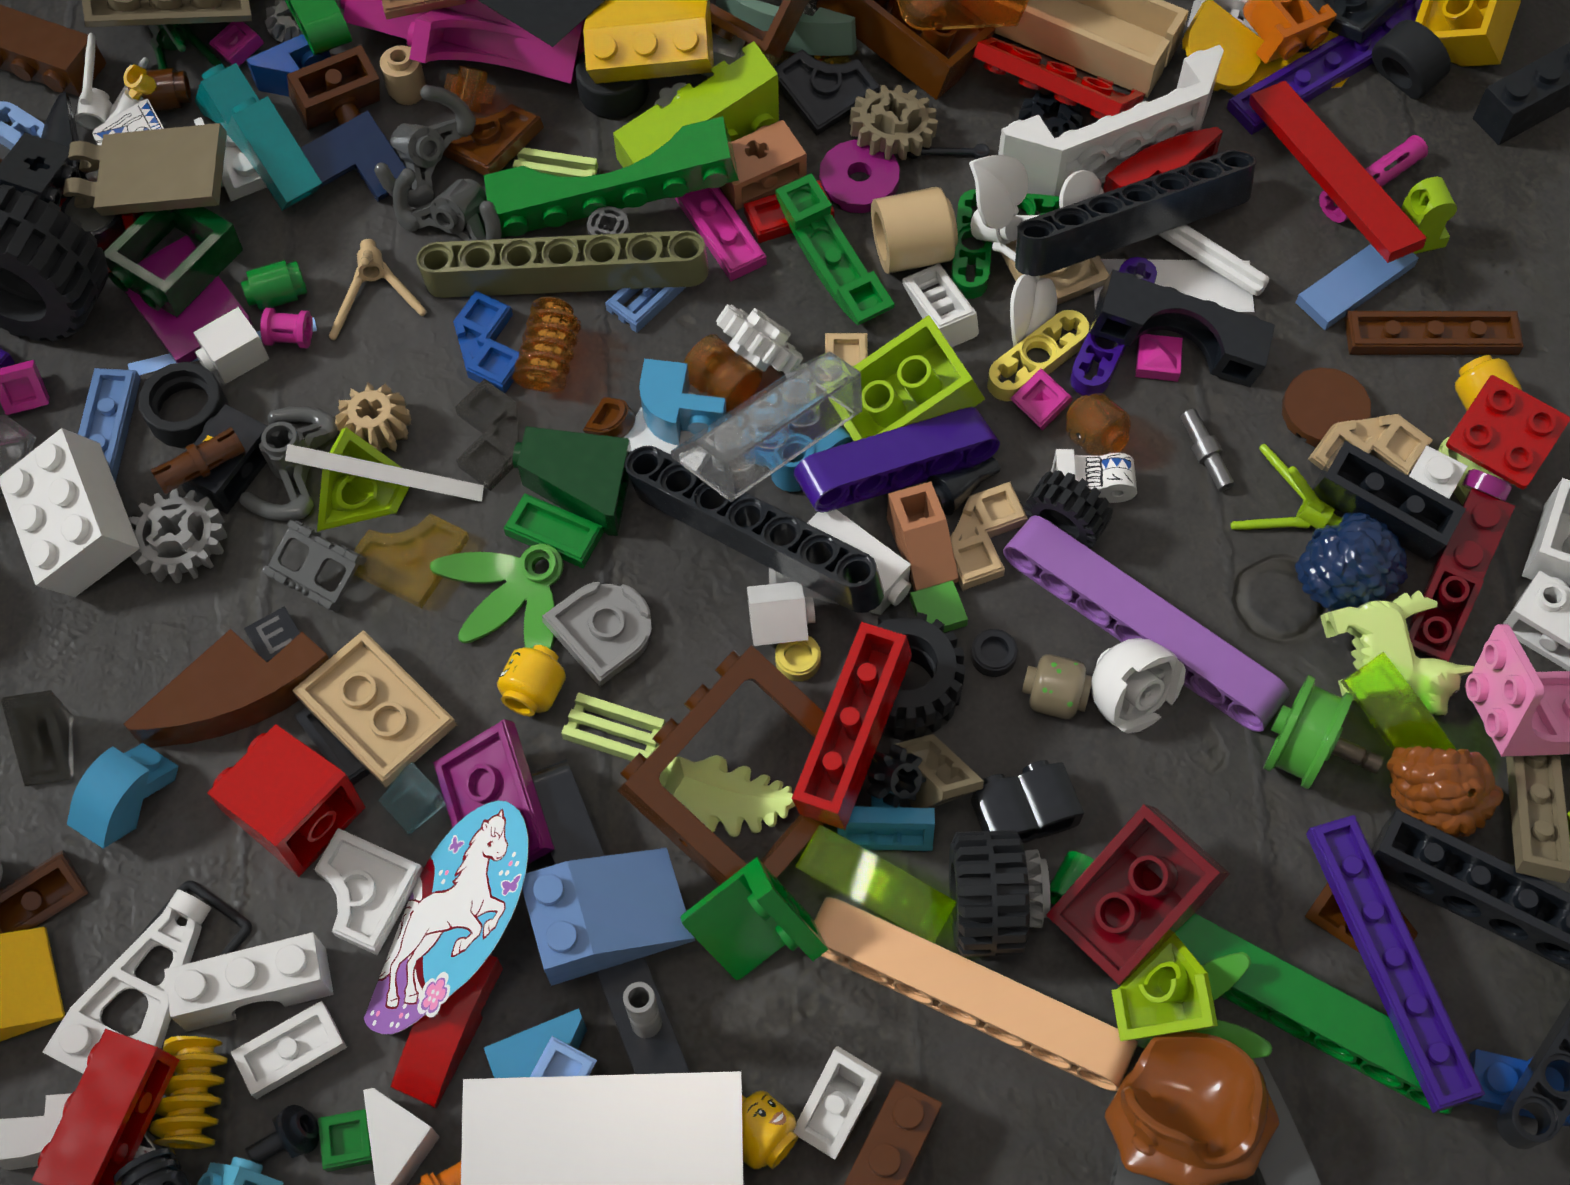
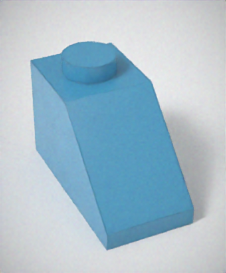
(521, 1052)

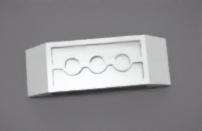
(1116, 137)

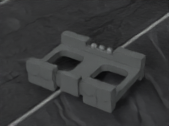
(319, 553)

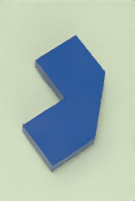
(477, 330)

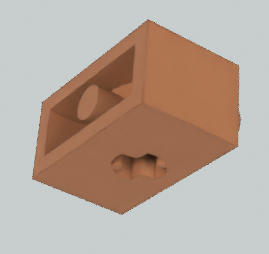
(765, 163)

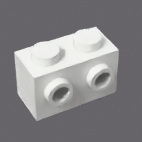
(1543, 618)

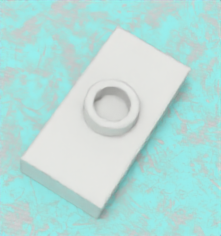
(288, 1050)

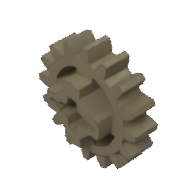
(893, 122)

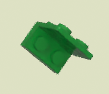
(751, 920)

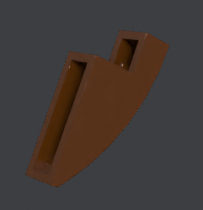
(225, 692)

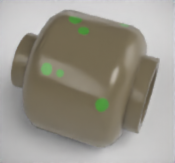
(1057, 686)

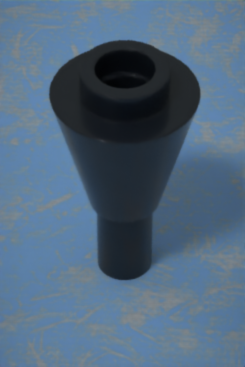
(957, 485)

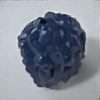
(1352, 563)

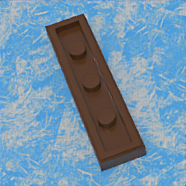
(1433, 333)

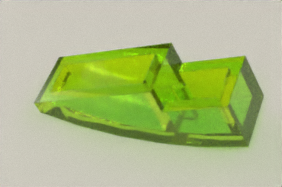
(1394, 706)
(875, 884)

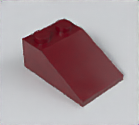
(1137, 893)

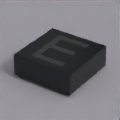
(272, 633)

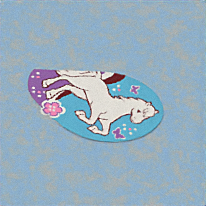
(452, 916)

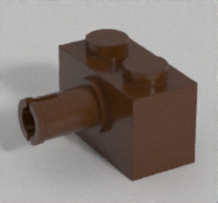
(334, 88)

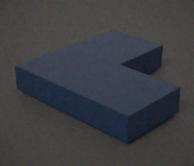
(353, 146)

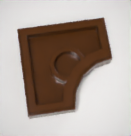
(495, 140)

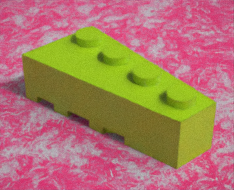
(739, 92)

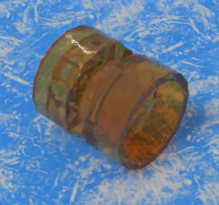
(721, 373)

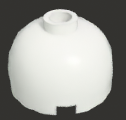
(1135, 682)

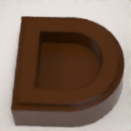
(611, 418)

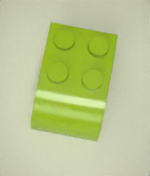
(911, 382)

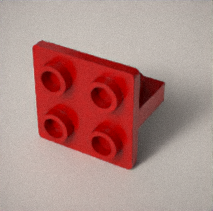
(1508, 432)

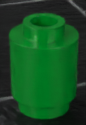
(274, 285)

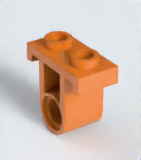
(1287, 26)

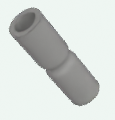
(642, 1009)

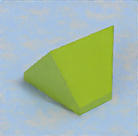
(356, 498)
(1165, 995)

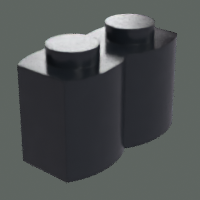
(1032, 804)

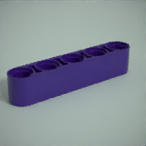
(895, 459)

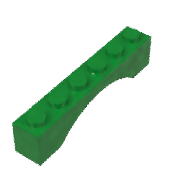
(690, 161)

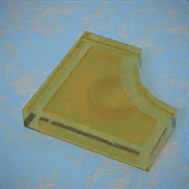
(403, 559)

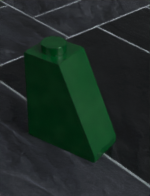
(576, 472)

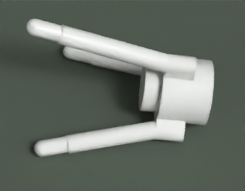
(93, 103)

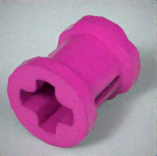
(286, 328)

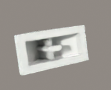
(396, 1139)

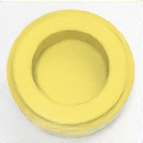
(798, 659)

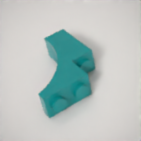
(258, 133)

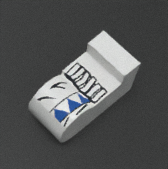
(1110, 473)

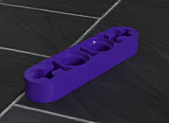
(1110, 358)

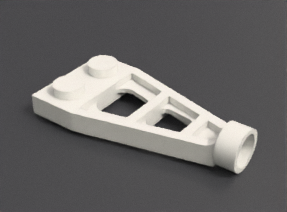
(83, 1022)

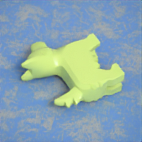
(1383, 628)

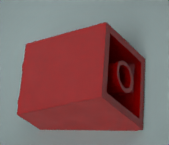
(287, 798)

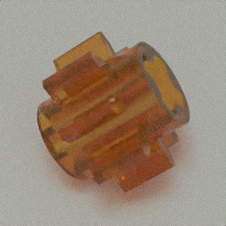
(471, 87)

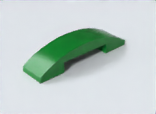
(830, 253)

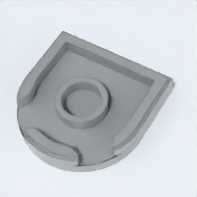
(602, 627)

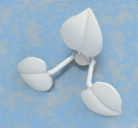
(1000, 187)

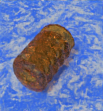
(547, 346)

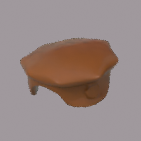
(1192, 1112)

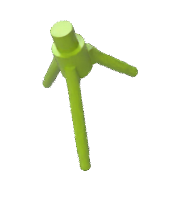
(1312, 511)

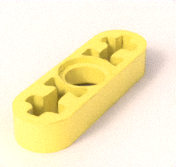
(1044, 338)

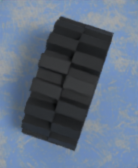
(1070, 506)

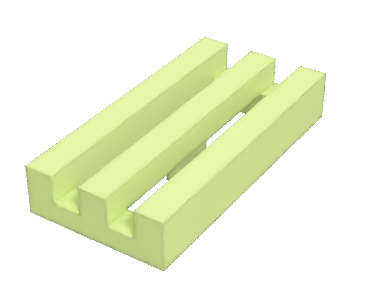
(556, 163)
(577, 716)

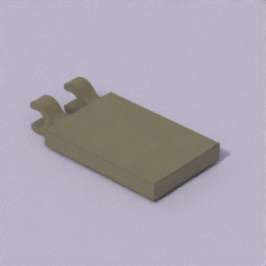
(150, 170)

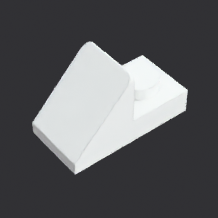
(837, 1102)

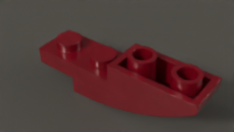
(1459, 575)

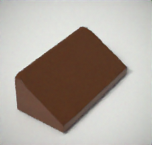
(39, 894)

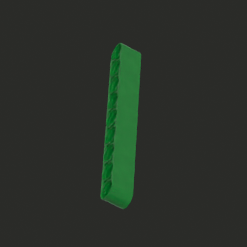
(1291, 999)

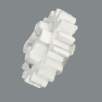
(759, 339)

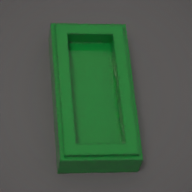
(544, 523)

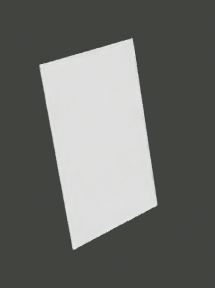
(603, 1130)

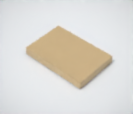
(374, 708)

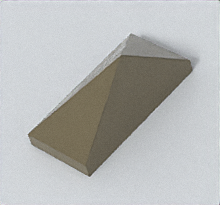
(944, 773)

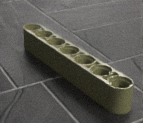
(564, 264)

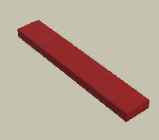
(1337, 172)

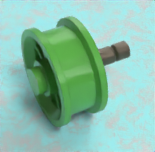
(1312, 733)

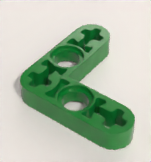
(982, 256)

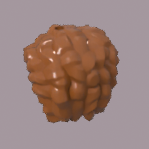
(1444, 788)

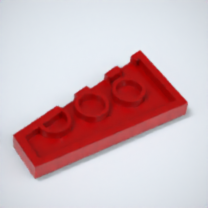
(1056, 77)

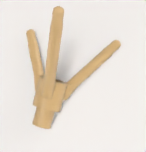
(371, 269)

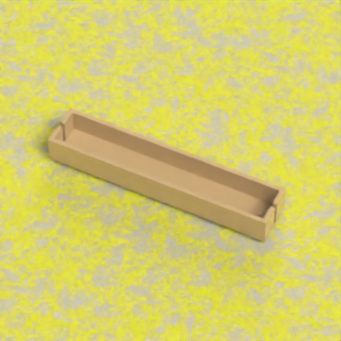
(1106, 38)

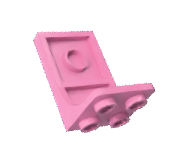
(1519, 707)

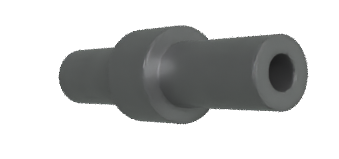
(1207, 450)

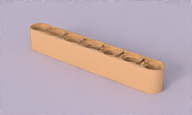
(974, 995)

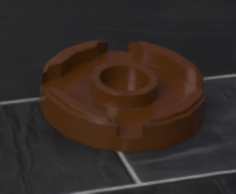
(1321, 399)

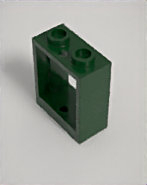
(175, 293)

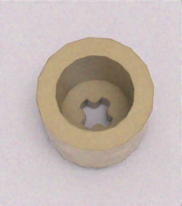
(914, 229)

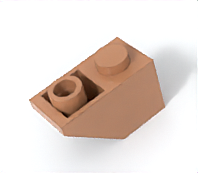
(922, 535)

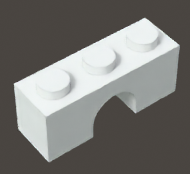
(278, 971)

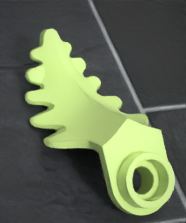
(726, 796)

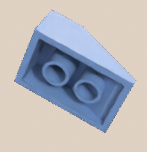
(604, 912)

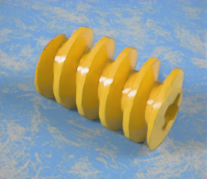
(188, 1094)

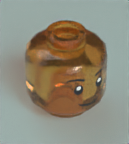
(1098, 425)

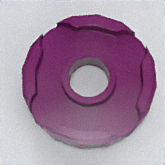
(857, 195)

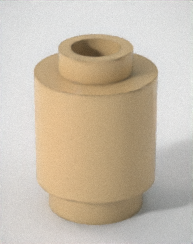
(401, 75)

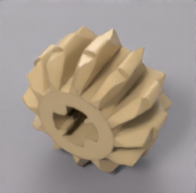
(375, 416)

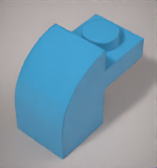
(668, 404)
(113, 790)

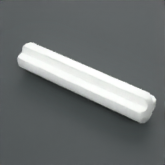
(1217, 259)

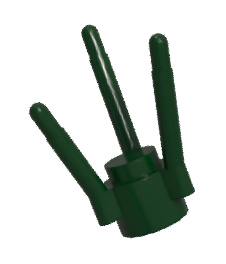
(173, 38)

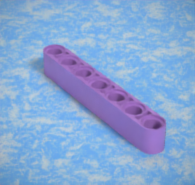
(1133, 611)

